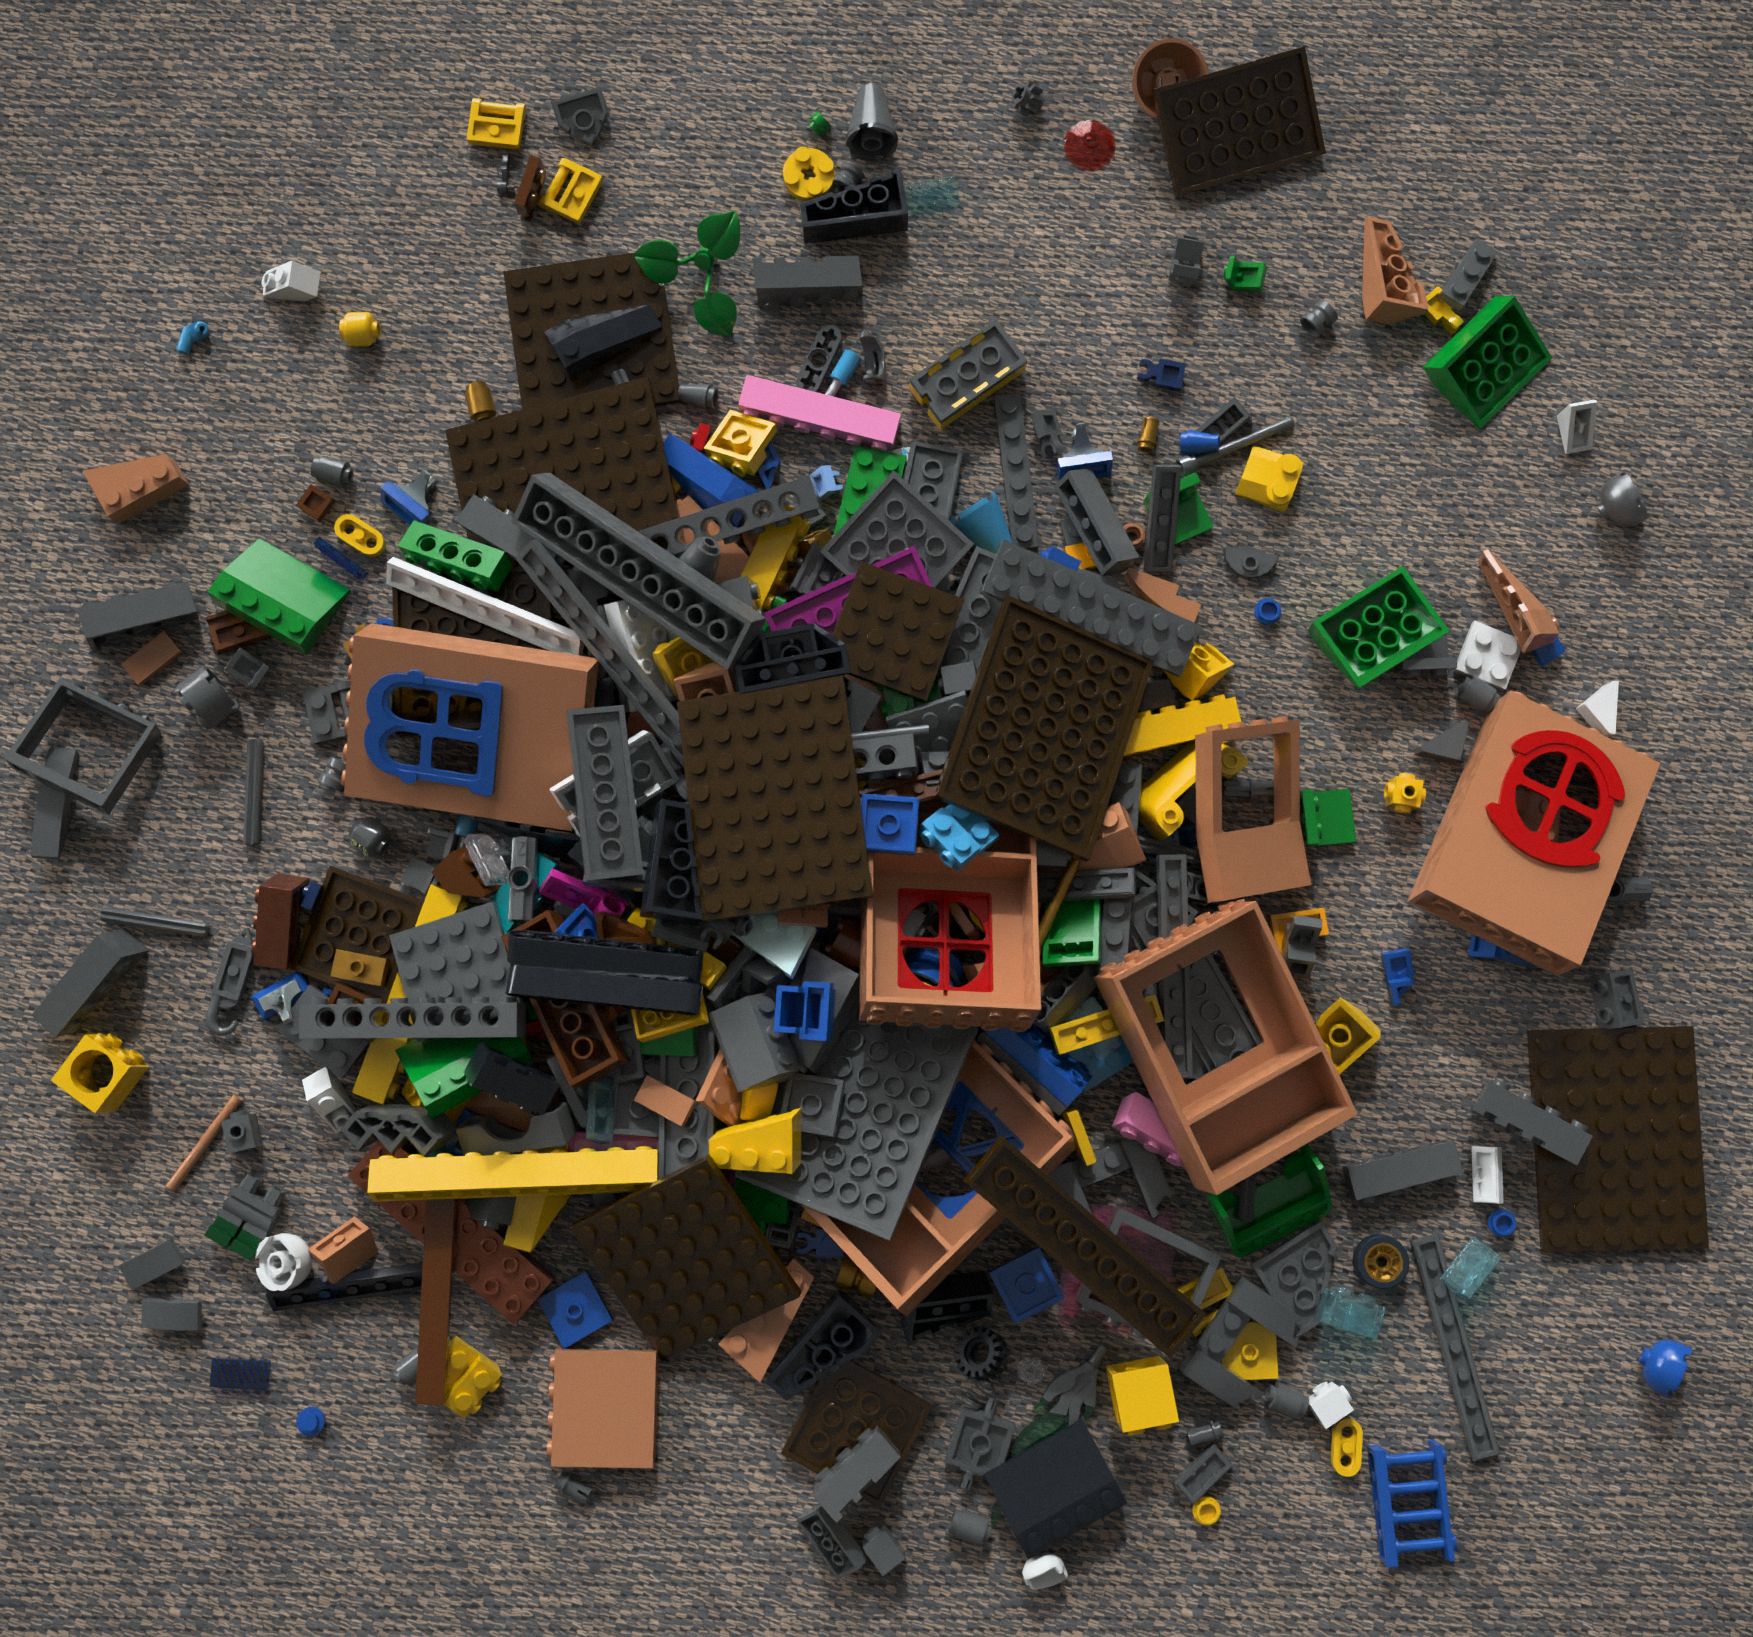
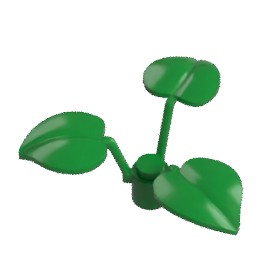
(719, 240)

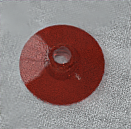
(1088, 155)

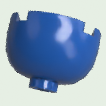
(1664, 1366)

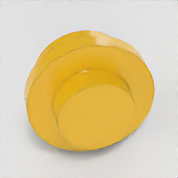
(1206, 1510)

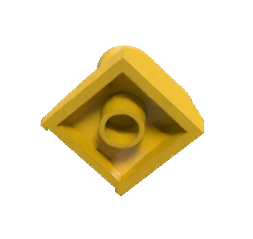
(1270, 478)
(677, 659)

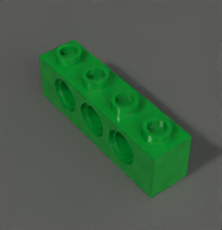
(455, 556)

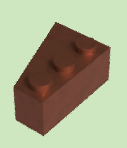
(277, 921)

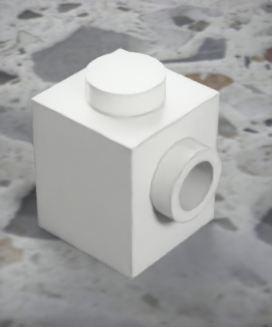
(1330, 1403)

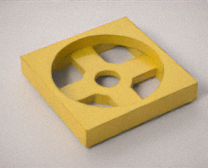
(1081, 1141)

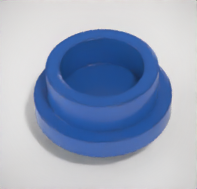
(1267, 611)
(1501, 1223)
(310, 1421)

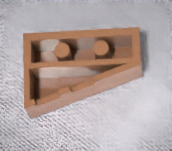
(135, 485)

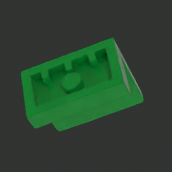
(1191, 514)
(1326, 817)

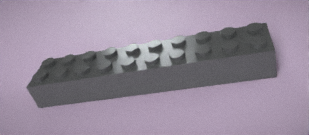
(637, 570)

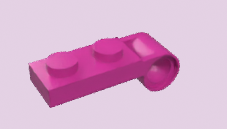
(573, 893)

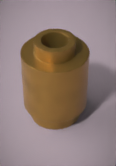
(479, 401)

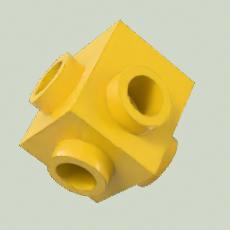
(1395, 793)

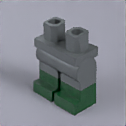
(247, 1216)

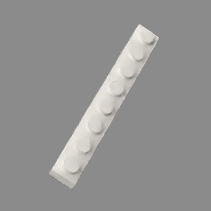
(482, 608)

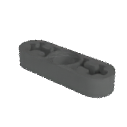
(833, 346)

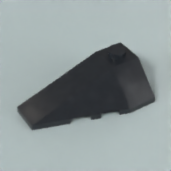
(596, 337)

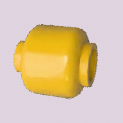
(359, 329)

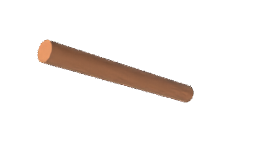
(203, 1143)

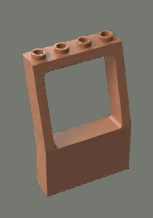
(1258, 857)

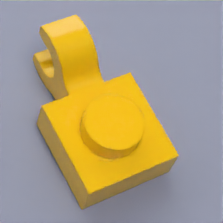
(1442, 311)

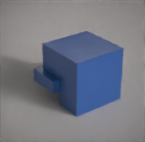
(806, 1010)

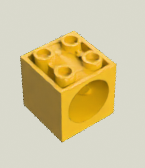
(77, 1079)
(1142, 1395)

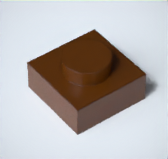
(315, 503)

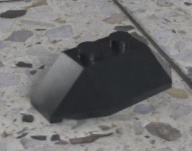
(791, 657)

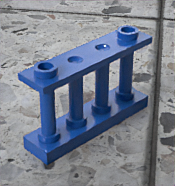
(1388, 1519)

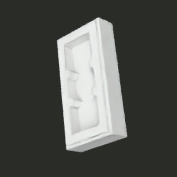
(1487, 1174)

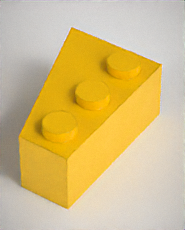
(760, 1145)

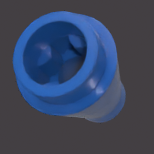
(1198, 442)

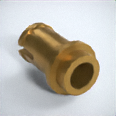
(1148, 435)

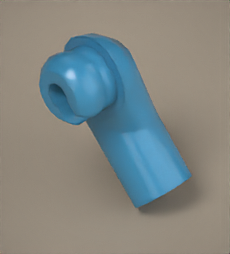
(190, 335)

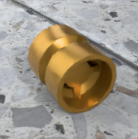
(852, 1277)

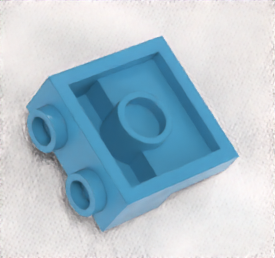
(957, 835)

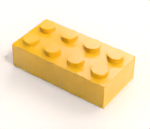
(654, 1025)

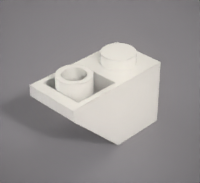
(291, 282)
(328, 1098)

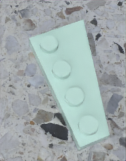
(777, 943)

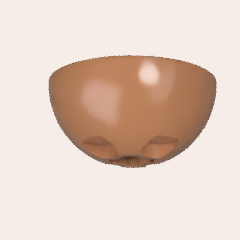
(1166, 59)

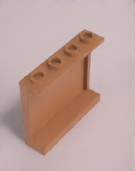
(603, 1408)

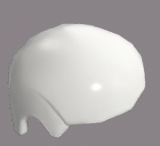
(1044, 1571)

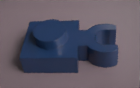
(1167, 374)

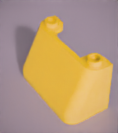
(1158, 794)

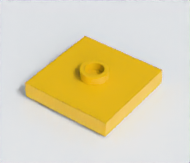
(1253, 1353)

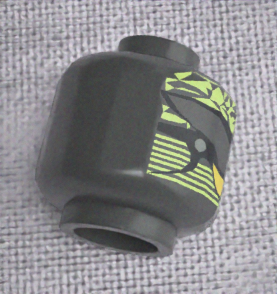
(370, 836)

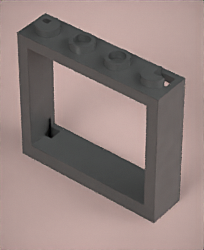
(43, 719)
(1120, 1215)

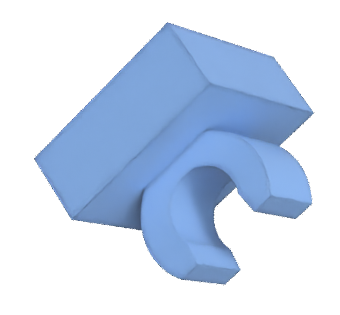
(825, 481)

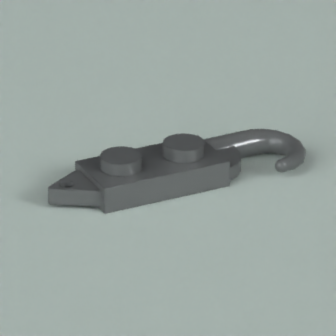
(231, 980)

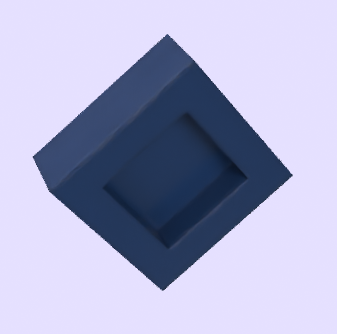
(310, 895)

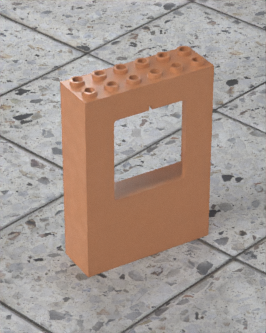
(1257, 1102)

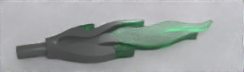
(1074, 1387)

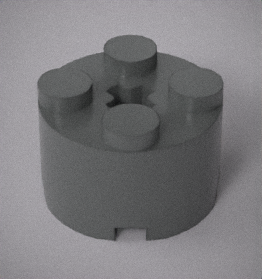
(207, 697)

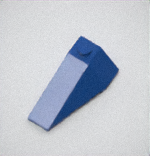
(703, 478)

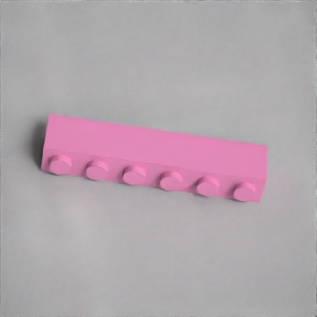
(819, 413)

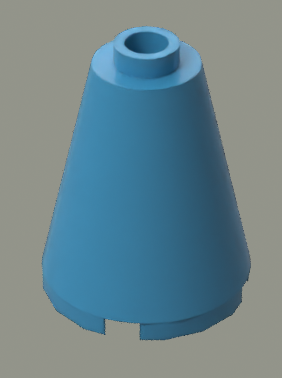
(984, 524)

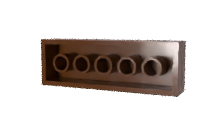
(578, 1033)

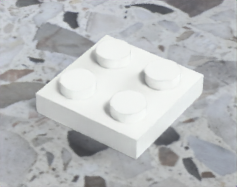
(1488, 655)

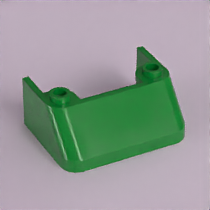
(1279, 1205)

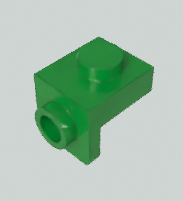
(1245, 275)

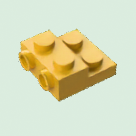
(740, 443)
(469, 1378)

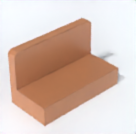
(344, 1249)

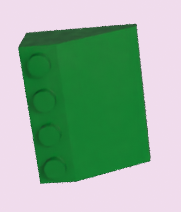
(1488, 360)
(279, 595)
(1378, 628)
(439, 1067)

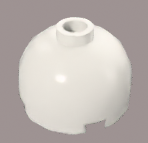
(283, 1261)

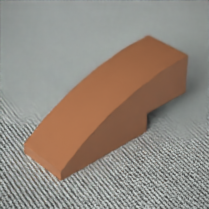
(1161, 594)

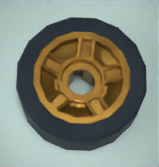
(1395, 1261)

